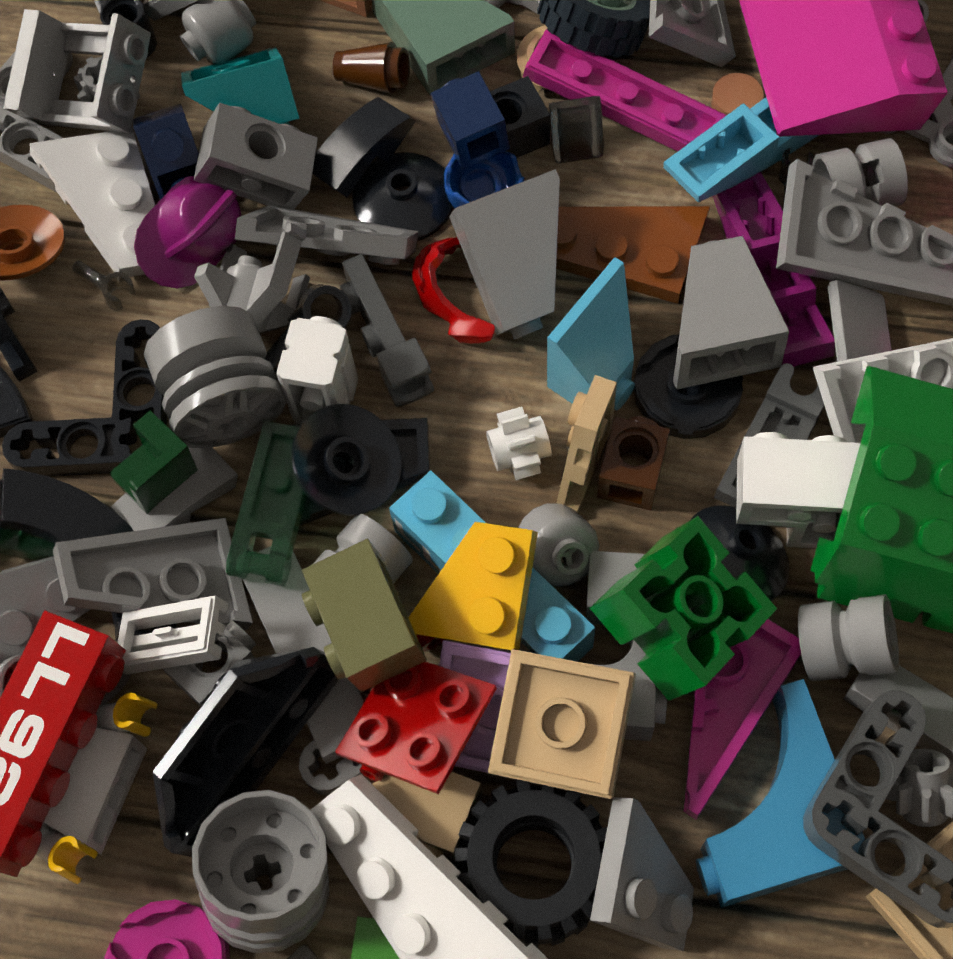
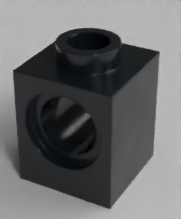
(527, 113)

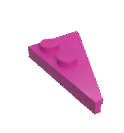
(732, 707)

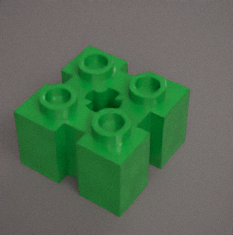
(683, 609)

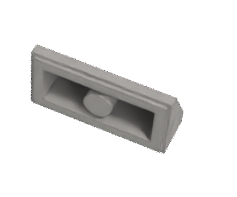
(858, 321)
(935, 703)

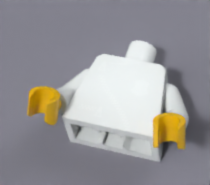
(97, 787)

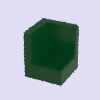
(155, 466)

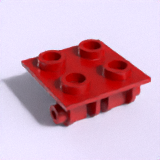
(416, 725)

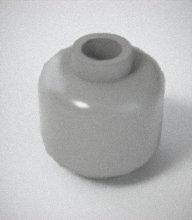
(217, 29)
(561, 544)

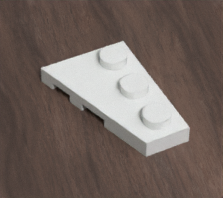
(104, 186)

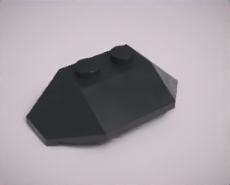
(237, 738)

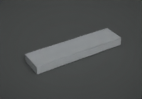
(293, 629)

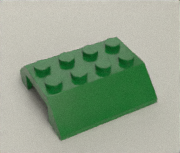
(897, 504)

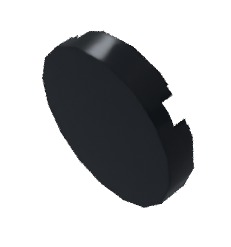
(685, 411)

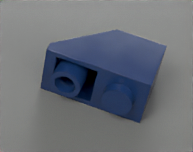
(167, 146)

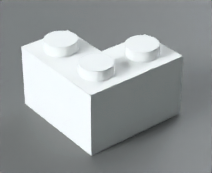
(794, 484)

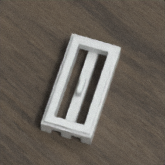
(172, 646)

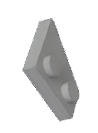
(641, 882)

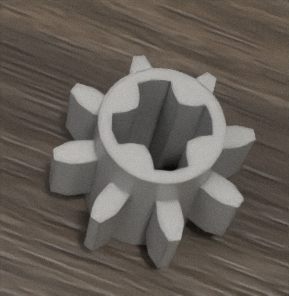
(924, 789)

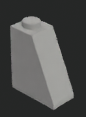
(513, 251)
(727, 317)

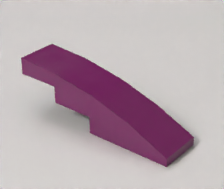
(756, 215)

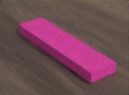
(623, 93)

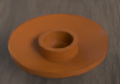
(28, 240)

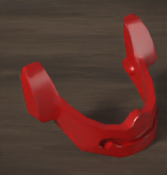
(462, 326)

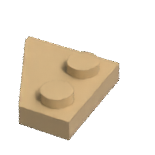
(591, 427)

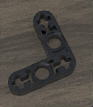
(113, 433)

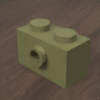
(362, 616)

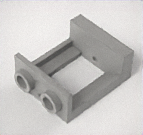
(41, 66)

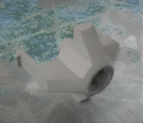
(256, 288)

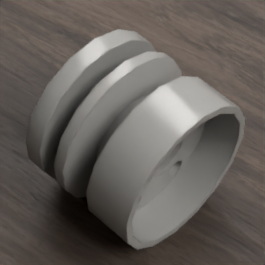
(214, 376)
(254, 838)

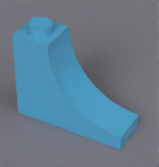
(770, 844)

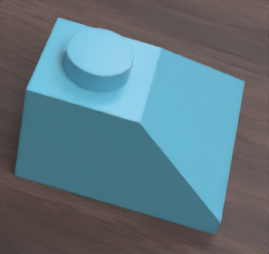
(594, 340)

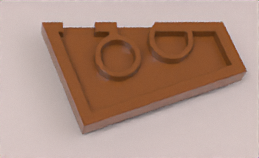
(648, 240)

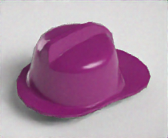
(186, 230)

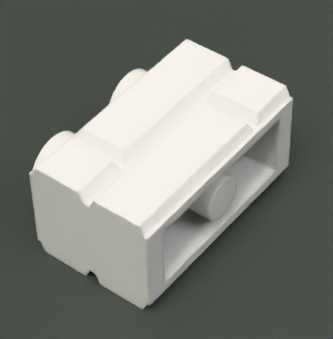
(316, 367)

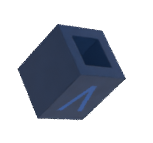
(470, 120)

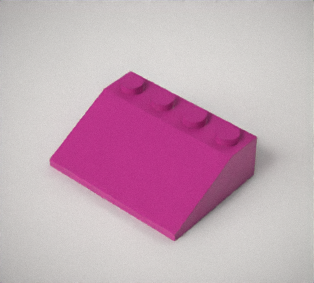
(844, 65)

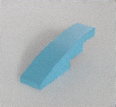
(731, 152)

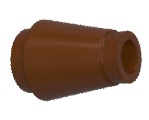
(374, 67)

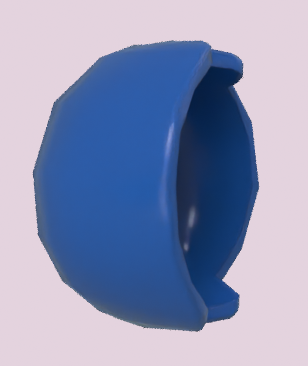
(480, 179)

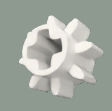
(519, 443)

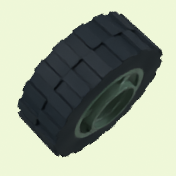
(598, 25)

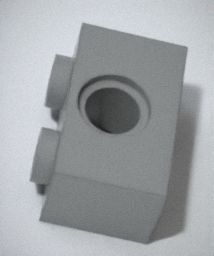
(227, 158)

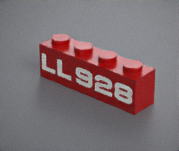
(43, 724)

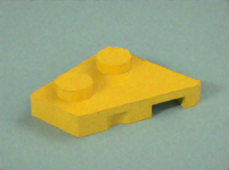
(481, 589)

